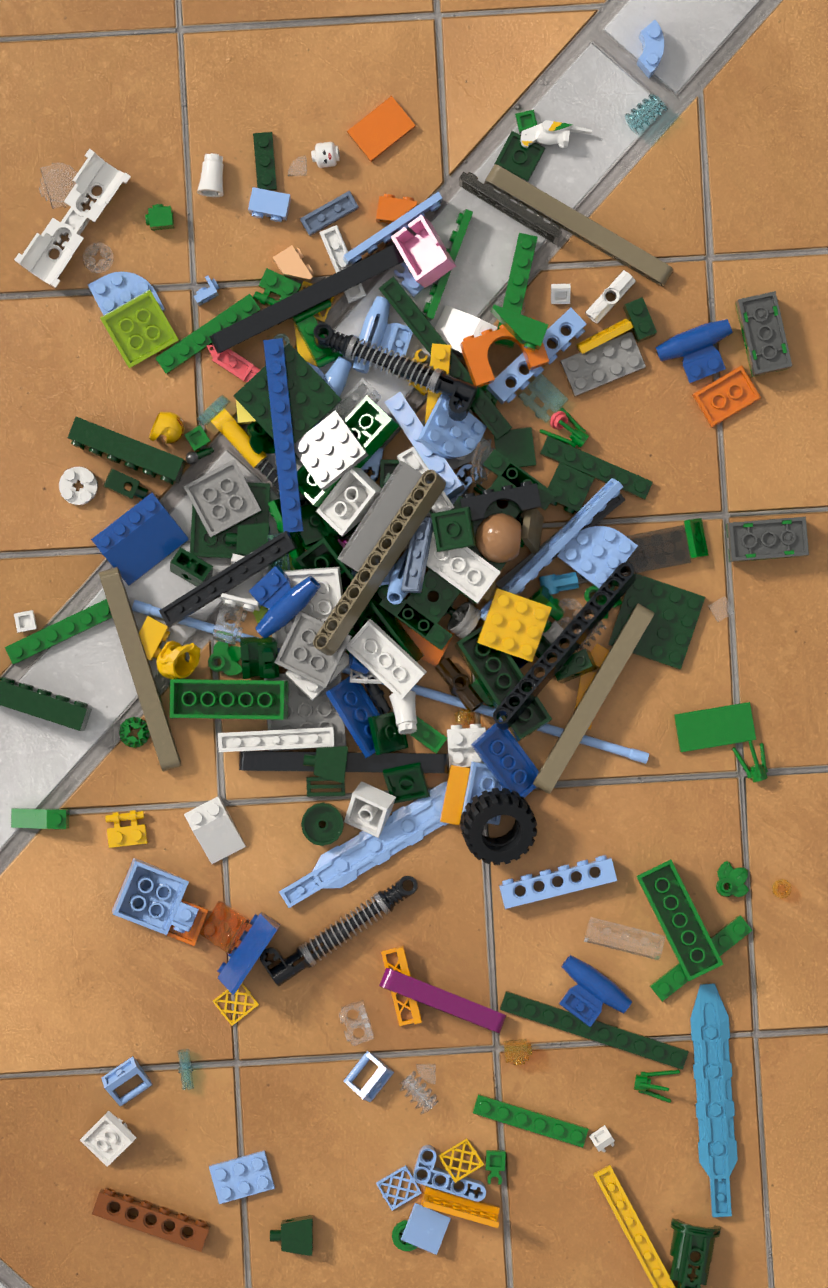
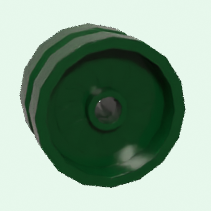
(327, 813)

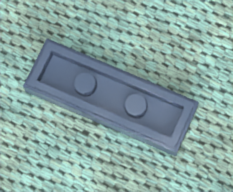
(329, 213)

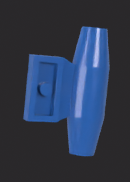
(697, 349)
(281, 599)
(591, 992)

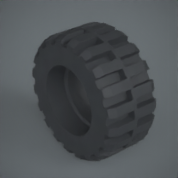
(507, 846)

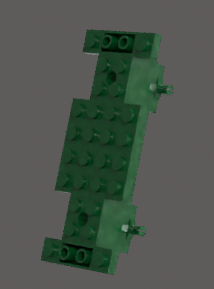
(425, 615)

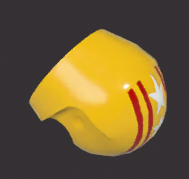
(169, 425)

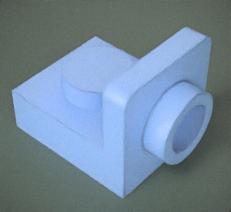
(206, 294)
(184, 917)

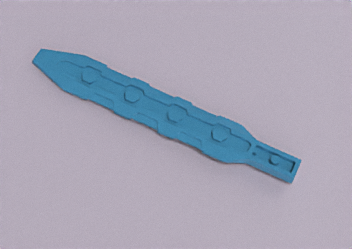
(714, 1095)

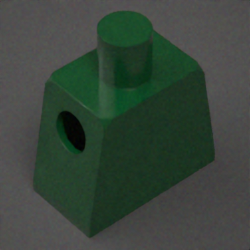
(116, 480)
(249, 537)
(328, 762)
(295, 1235)

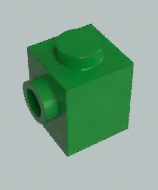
(160, 217)

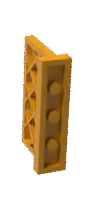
(461, 1207)

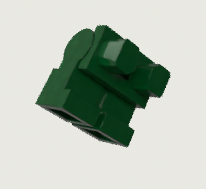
(259, 657)

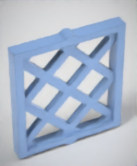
(391, 1176)

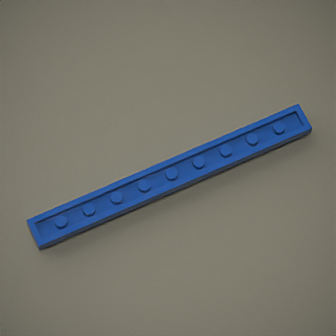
(283, 435)

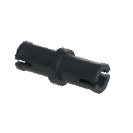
(377, 696)

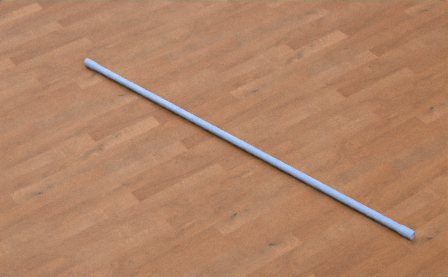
(632, 754)

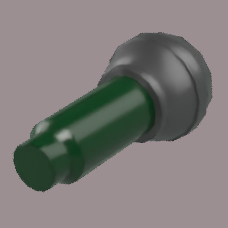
(193, 457)

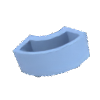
(653, 48)

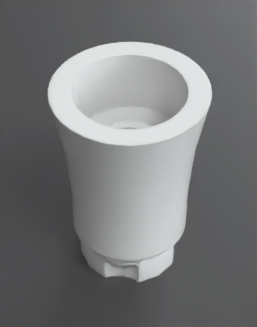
(211, 176)
(405, 712)

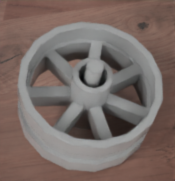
(464, 620)

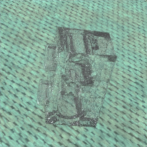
(361, 1021)

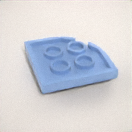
(118, 289)
(450, 437)
(597, 553)

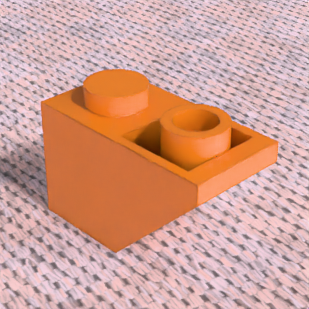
(393, 208)

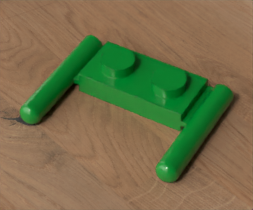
(306, 323)

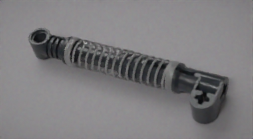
(433, 379)
(336, 934)

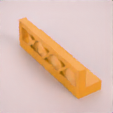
(402, 960)

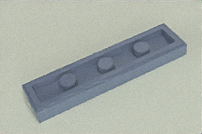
(417, 558)

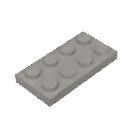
(603, 364)

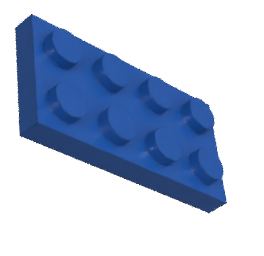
(354, 709)
(506, 760)

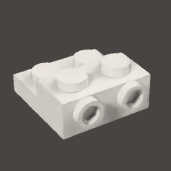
(459, 744)

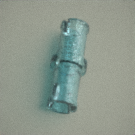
(185, 1069)

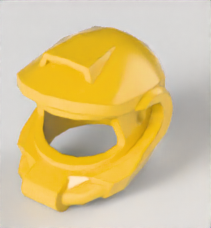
(172, 661)

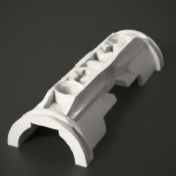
(92, 173)

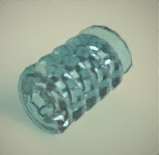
(645, 112)

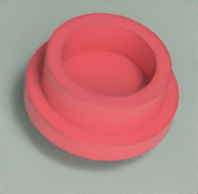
(560, 415)

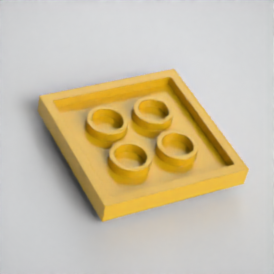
(514, 625)

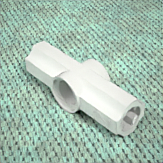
(602, 305)

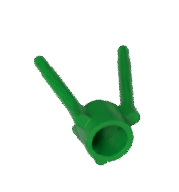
(577, 435)
(757, 771)
(643, 1083)

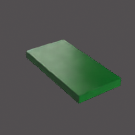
(714, 727)

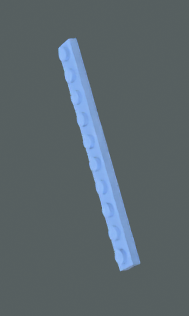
(560, 539)

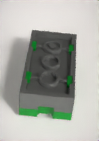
(763, 334)
(767, 539)

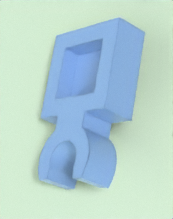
(409, 281)

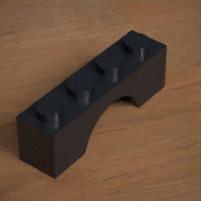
(524, 497)

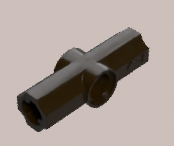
(466, 694)

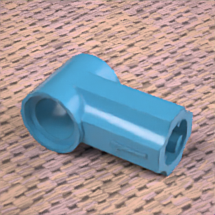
(558, 583)

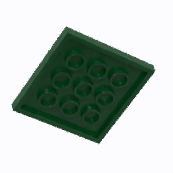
(308, 394)
(214, 547)
(672, 624)

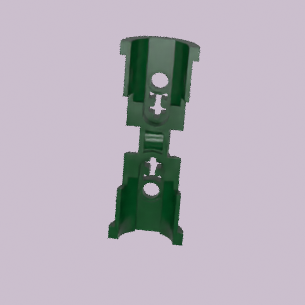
(686, 1240)

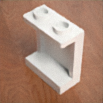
(240, 594)

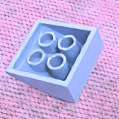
(150, 896)

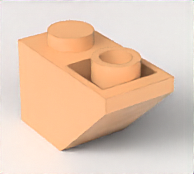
(292, 266)

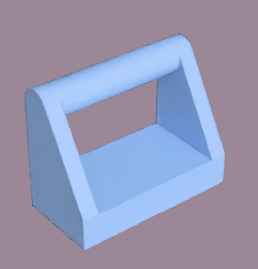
(122, 1074)
(375, 1083)

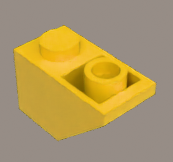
(152, 635)

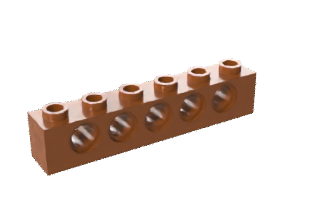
(122, 1216)

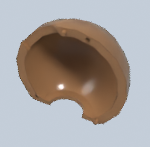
(499, 538)

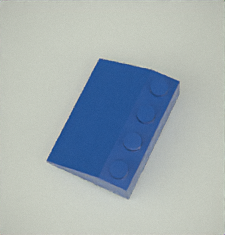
(140, 539)
(248, 951)

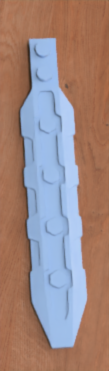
(365, 851)

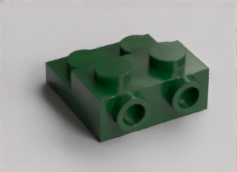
(570, 488)

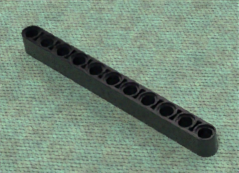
(306, 298)
(562, 654)
(355, 761)

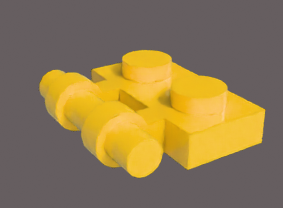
(126, 835)

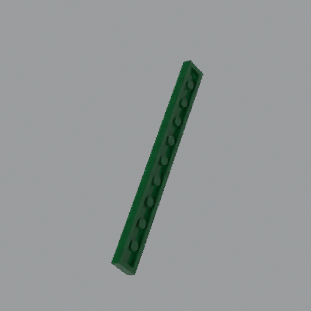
(427, 335)
(598, 1031)

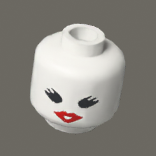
(325, 154)

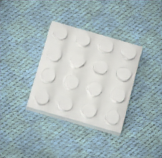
(322, 602)

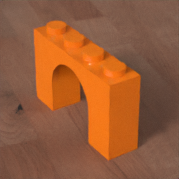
(476, 349)

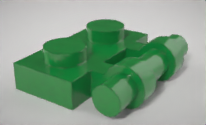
(276, 284)

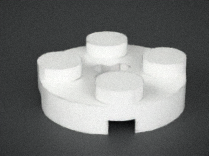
(70, 478)

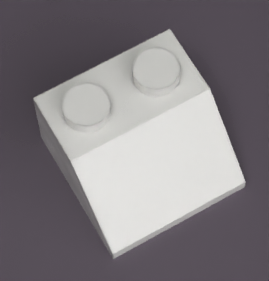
(369, 809)

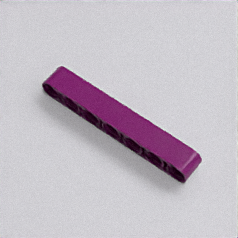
(442, 1000)

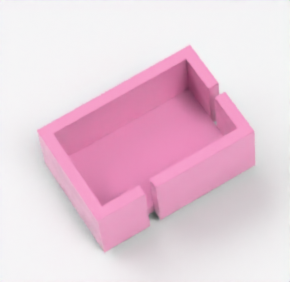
(423, 252)

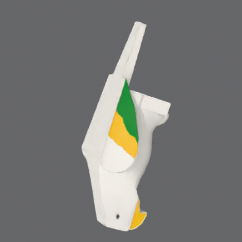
(550, 133)

